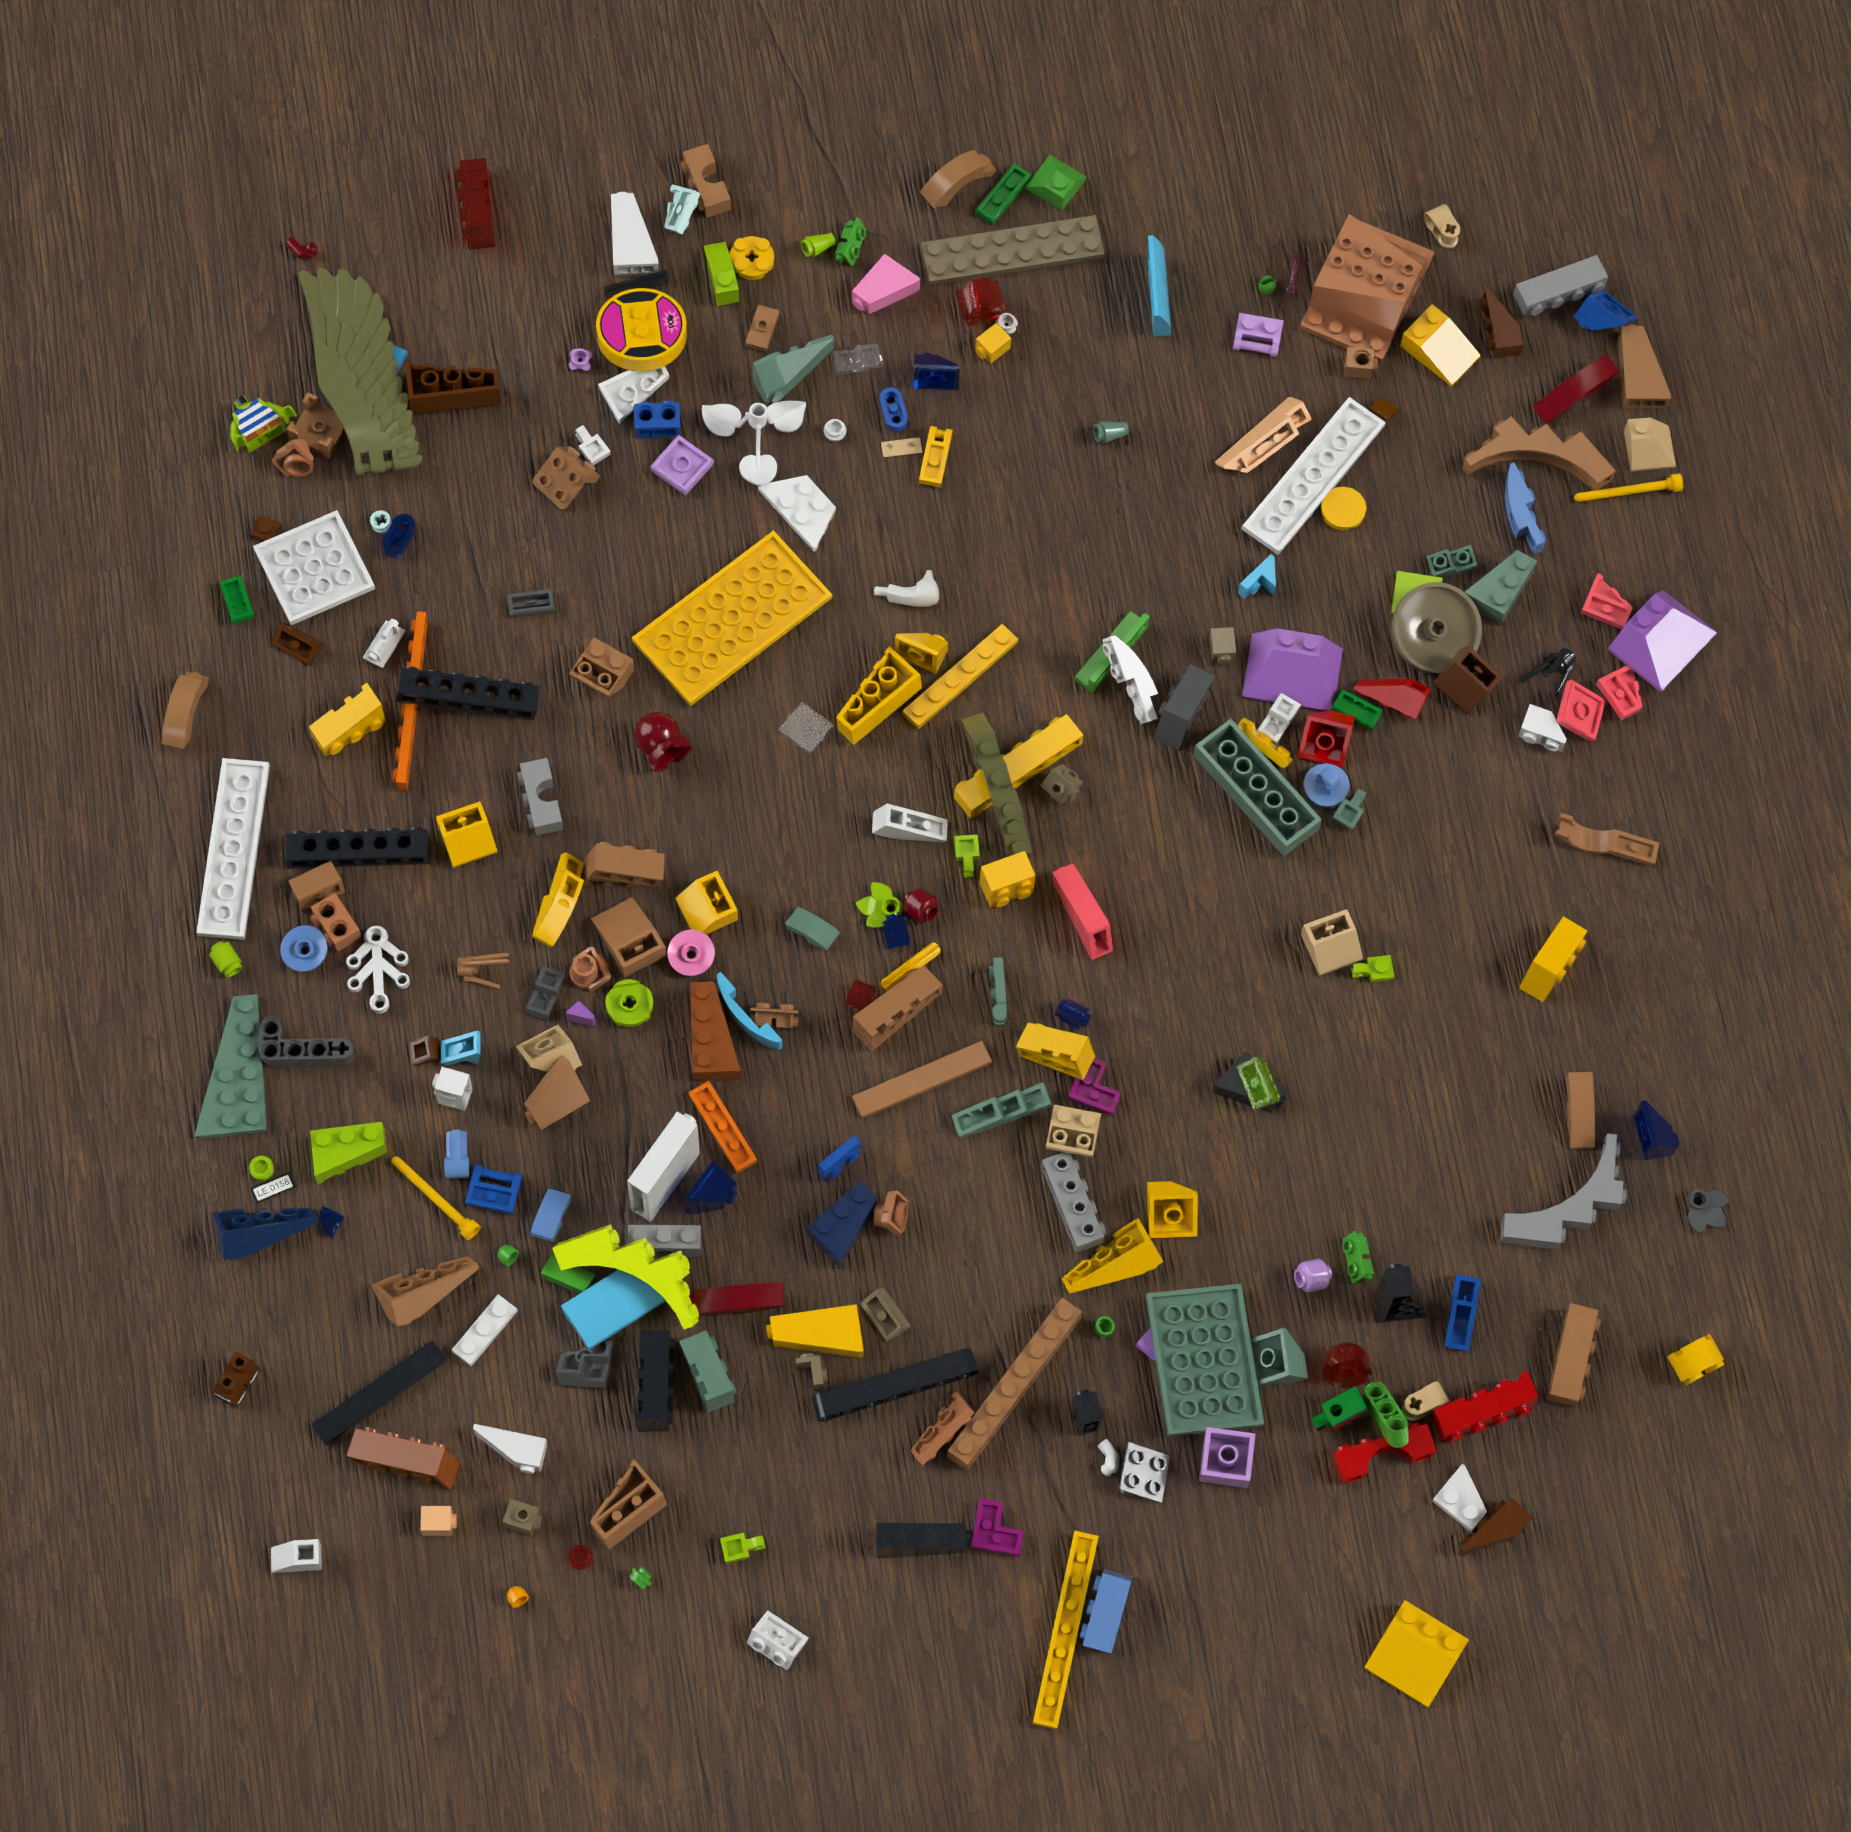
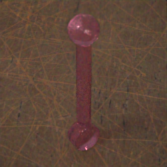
(1291, 289)

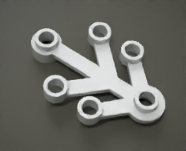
(377, 966)

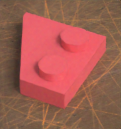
(1606, 604)
(1621, 691)

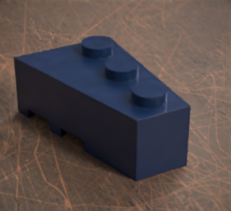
(843, 1222)

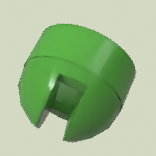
(1268, 288)
(507, 1254)
(1107, 1325)

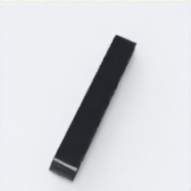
(895, 1384)

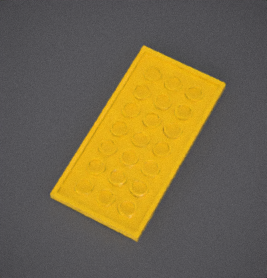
(731, 618)

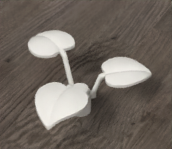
(785, 415)

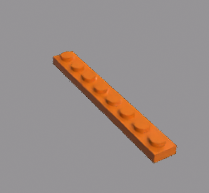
(409, 711)

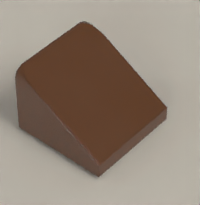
(1383, 410)
(425, 1050)

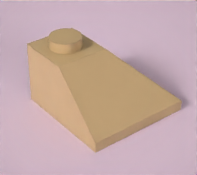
(1648, 445)
(547, 1047)

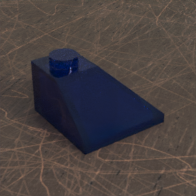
(935, 372)
(1654, 1133)
(711, 1191)

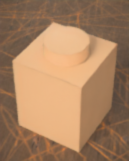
(437, 1521)

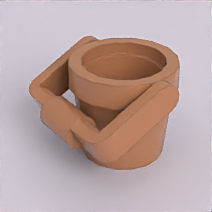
(297, 460)
(586, 970)
(892, 1214)

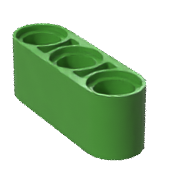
(1386, 1414)

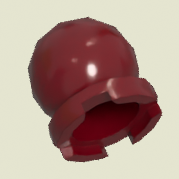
(660, 739)

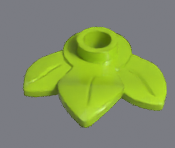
(876, 905)

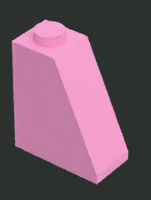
(884, 285)

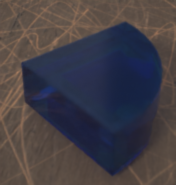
(330, 1221)

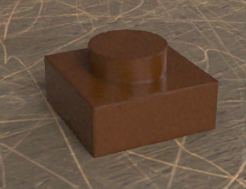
(265, 529)

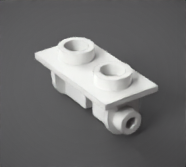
(384, 643)

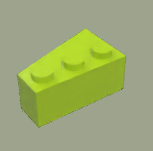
(345, 1147)

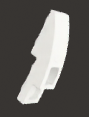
(1129, 668)

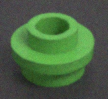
(641, 1577)

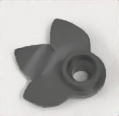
(1708, 1212)

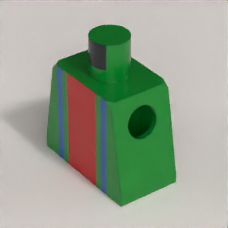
(1348, 1403)

